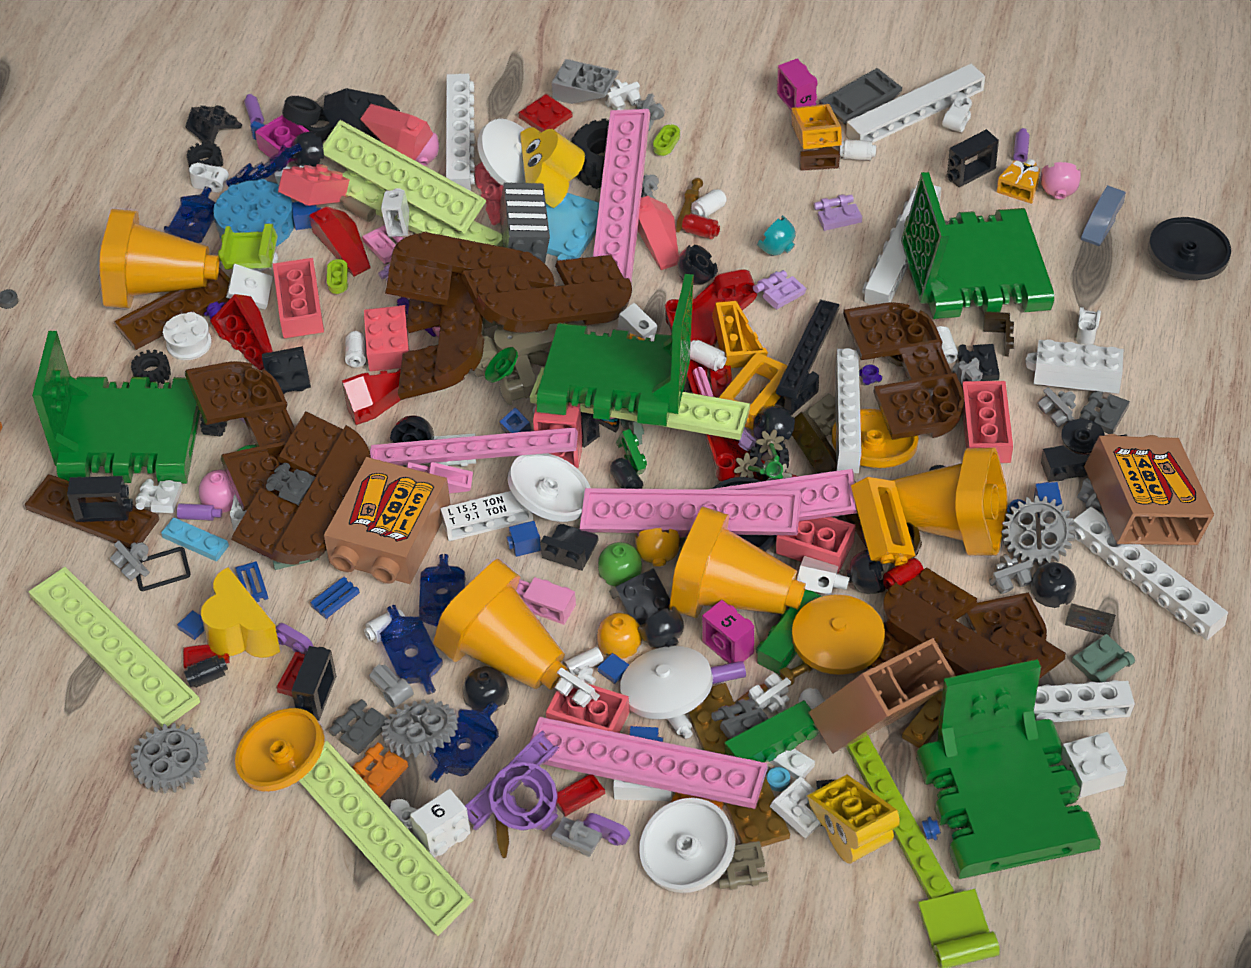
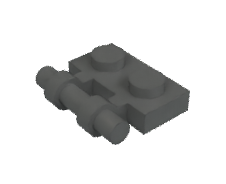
(1111, 411)
(295, 484)
(735, 725)
(363, 731)

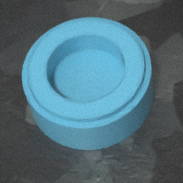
(778, 779)

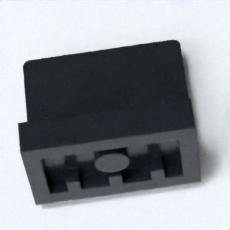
(206, 122)
(288, 369)
(808, 390)
(642, 596)

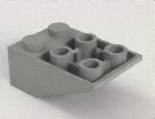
(581, 82)

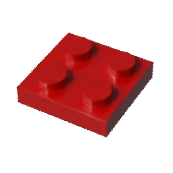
(545, 114)

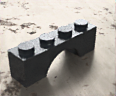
(1063, 464)

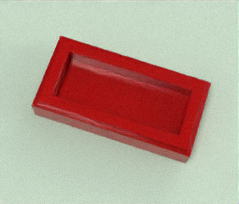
(195, 654)
(579, 794)

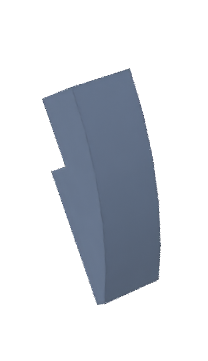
(1103, 215)

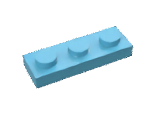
(195, 539)

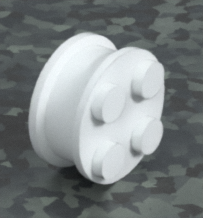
(187, 336)

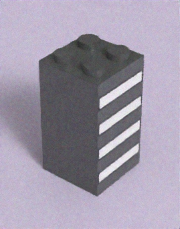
(524, 218)

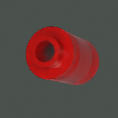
(700, 226)
(902, 573)

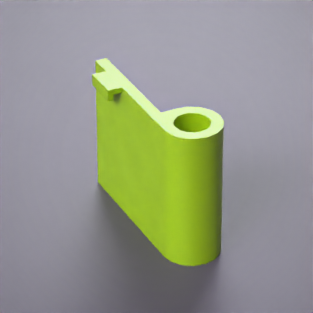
(958, 929)

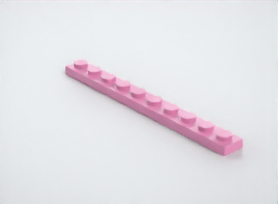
(477, 447)

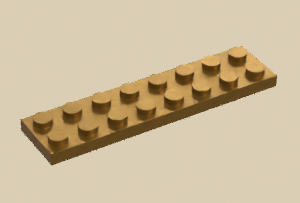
(750, 824)

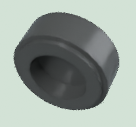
(8, 299)

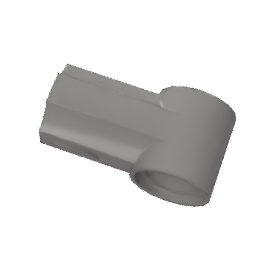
(393, 688)

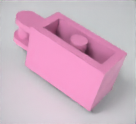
(548, 599)

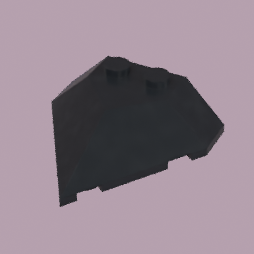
(350, 106)

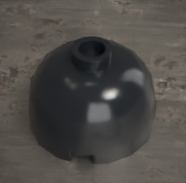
(311, 150)
(697, 262)
(774, 418)
(411, 429)
(866, 574)
(1053, 585)
(663, 629)
(485, 686)

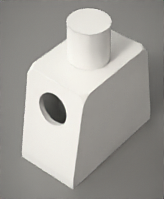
(395, 204)
(637, 322)
(814, 570)

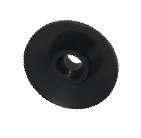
(1081, 435)

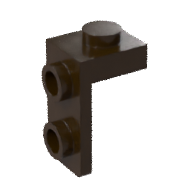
(1000, 323)

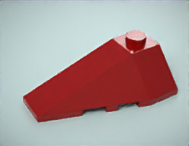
(341, 238)
(244, 328)
(370, 395)

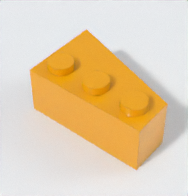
(735, 334)

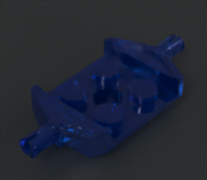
(260, 170)
(196, 210)
(435, 578)
(405, 634)
(473, 728)

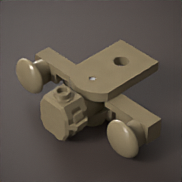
(524, 344)

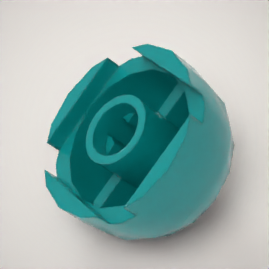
(778, 237)

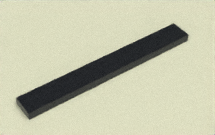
(807, 349)

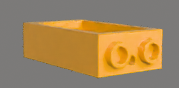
(826, 123)
(765, 367)
(883, 521)

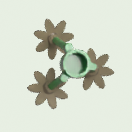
(771, 467)

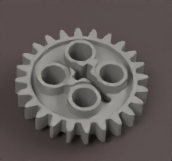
(1059, 530)
(419, 728)
(169, 758)

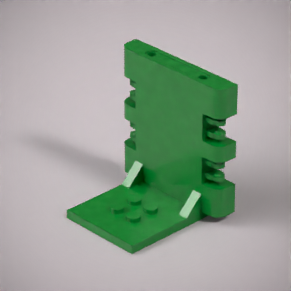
(973, 258)
(619, 369)
(112, 426)
(1002, 775)

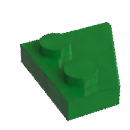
(629, 443)

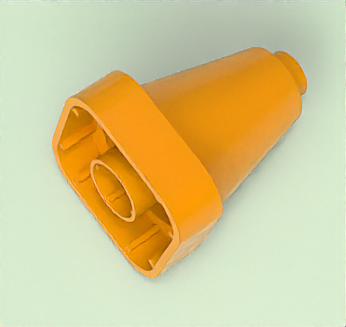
(148, 261)
(960, 501)
(730, 569)
(499, 629)

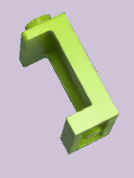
(248, 248)

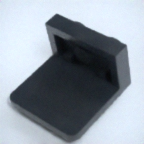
(569, 546)

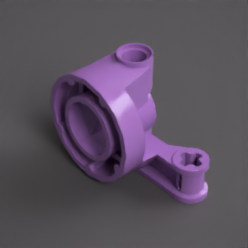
(523, 768)

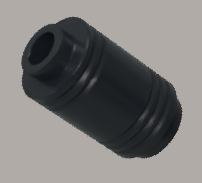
(625, 474)
(206, 671)

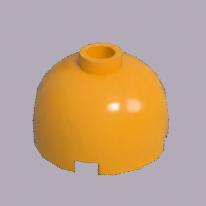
(657, 546)
(619, 635)

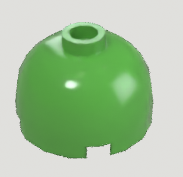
(619, 563)

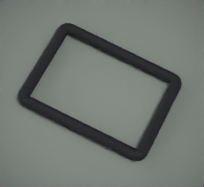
(187, 575)

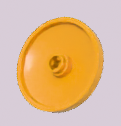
(876, 443)
(838, 634)
(279, 749)

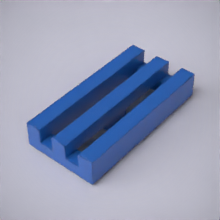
(332, 595)
(257, 596)

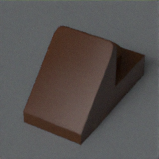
(819, 159)

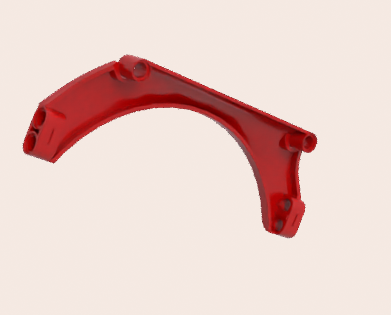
(725, 288)

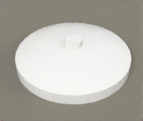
(502, 151)
(548, 486)
(667, 682)
(687, 845)

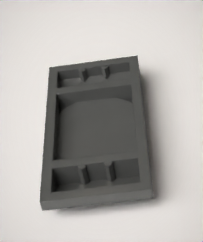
(862, 95)

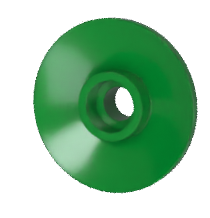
(501, 365)

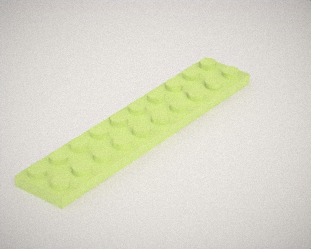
(394, 170)
(418, 220)
(695, 414)
(114, 647)
(385, 841)

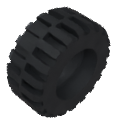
(593, 141)

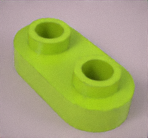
(666, 140)
(337, 276)

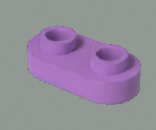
(292, 638)
(611, 830)

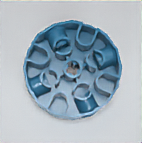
(252, 205)

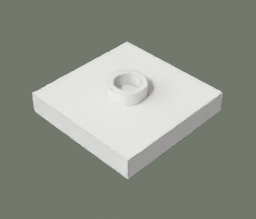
(250, 283)

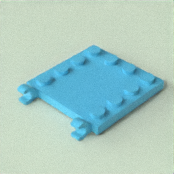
(571, 226)

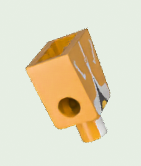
(1020, 180)

